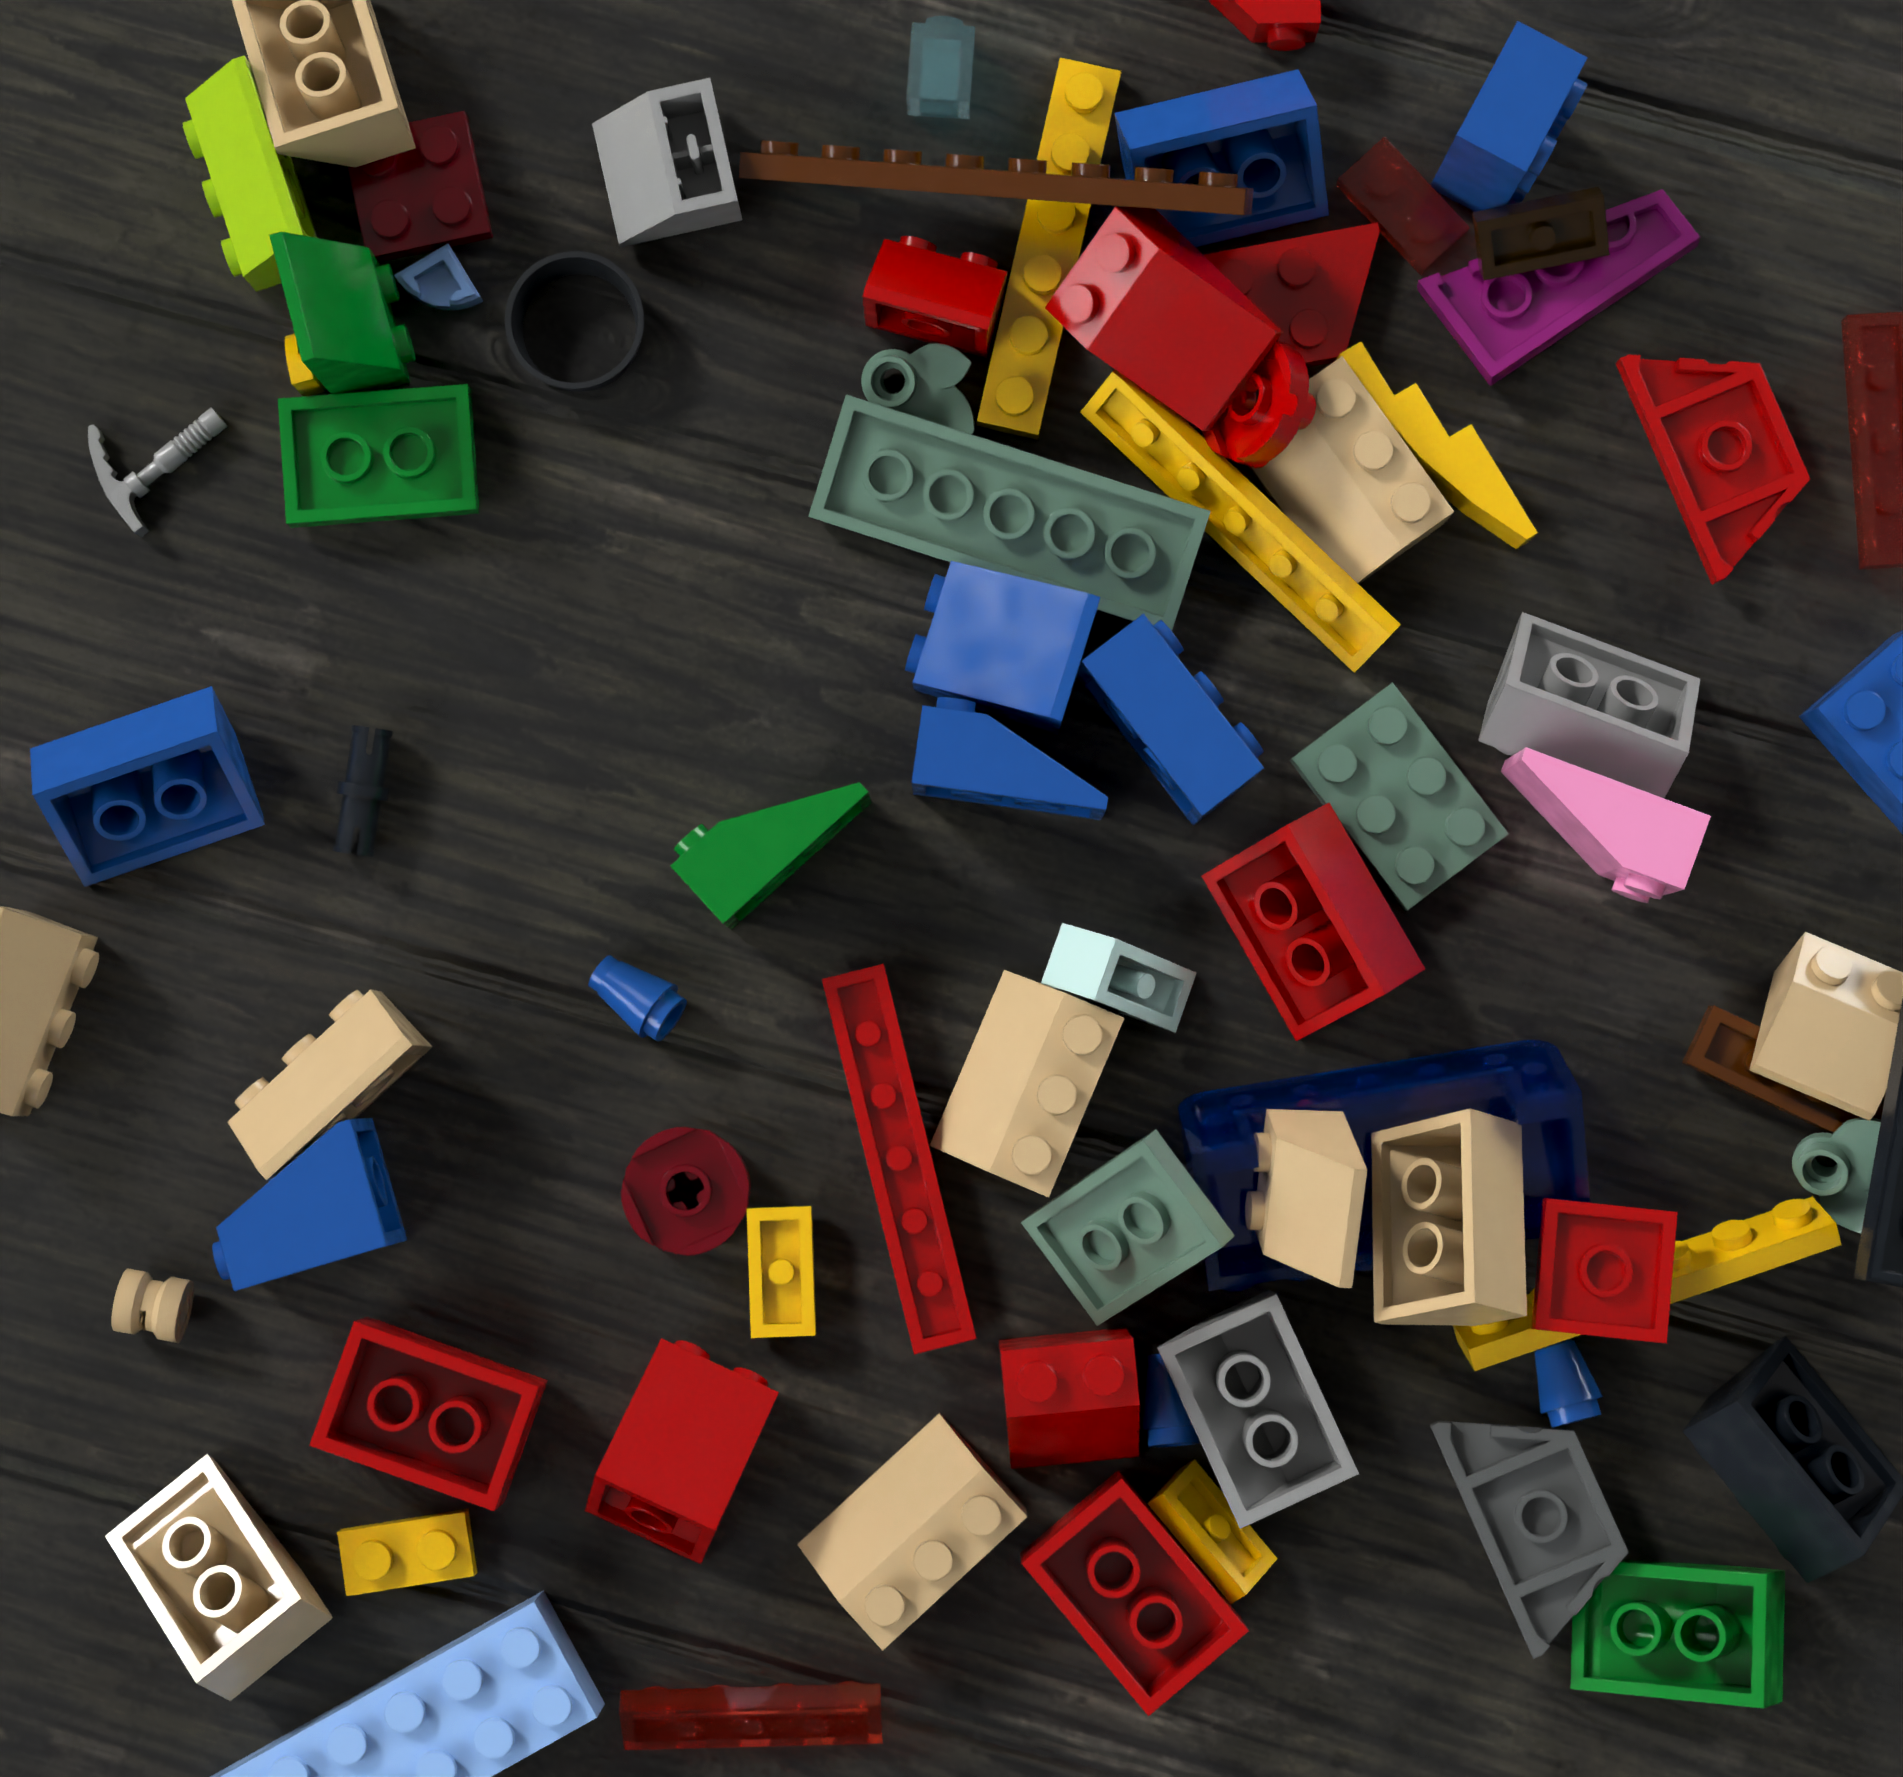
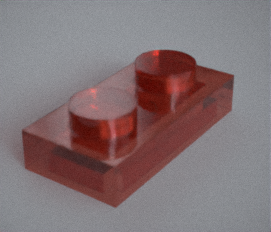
(1403, 205)

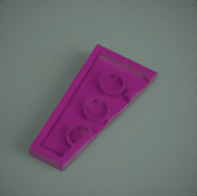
(1520, 315)

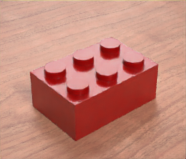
(428, 1413)
(1133, 1593)

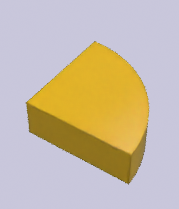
(300, 375)

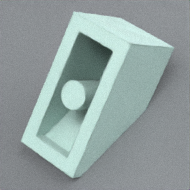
(1118, 977)

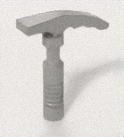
(165, 460)

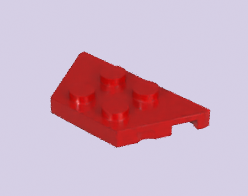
(1306, 285)
(1718, 449)

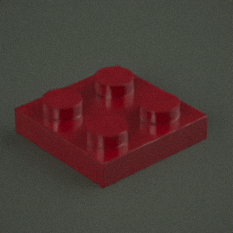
(423, 194)

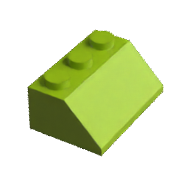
(248, 179)

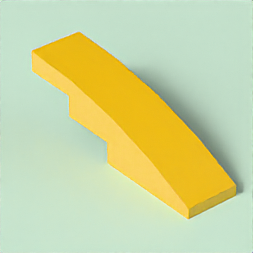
(1455, 463)

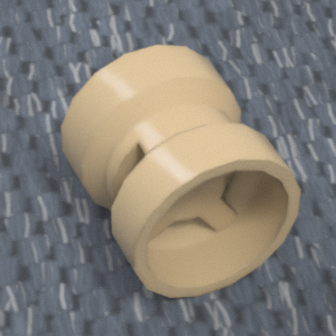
(152, 1305)

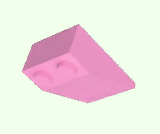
(1614, 827)

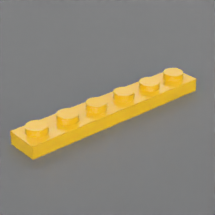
(1046, 253)
(1242, 520)
(1700, 1264)

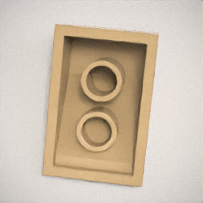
(217, 1580)

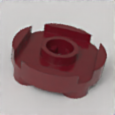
(651, 1177)

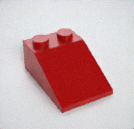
(1163, 315)

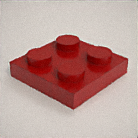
(1604, 1270)

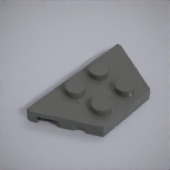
(1535, 1518)

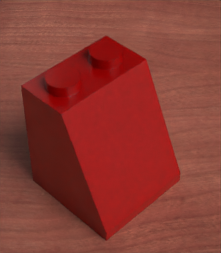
(1070, 1397)
(681, 1449)

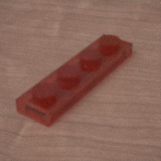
(1876, 433)
(751, 1716)

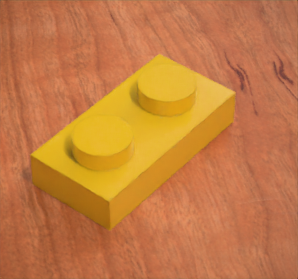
(781, 1271)
(1208, 1531)
(407, 1552)

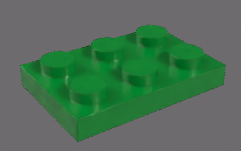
(378, 456)

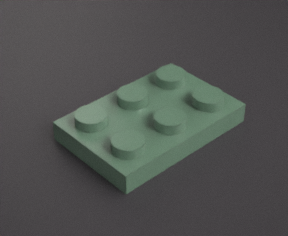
(1399, 797)
(1127, 1228)

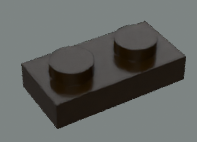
(1541, 233)

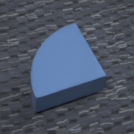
(439, 281)

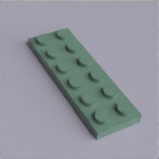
(1007, 511)

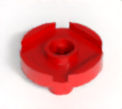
(1284, 405)

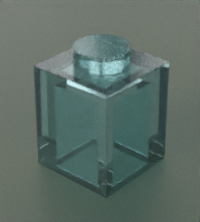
(941, 68)

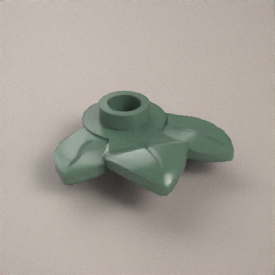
(928, 385)
(1845, 1186)

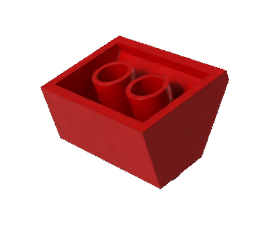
(1313, 922)

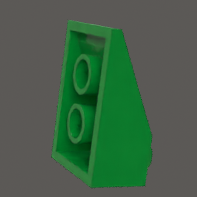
(343, 313)
(755, 853)
(1683, 1634)

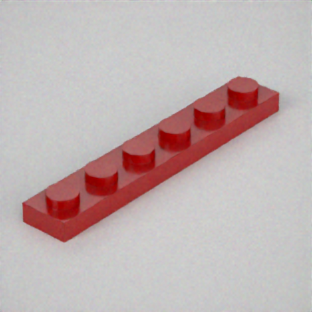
(899, 1159)

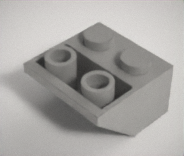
(666, 164)

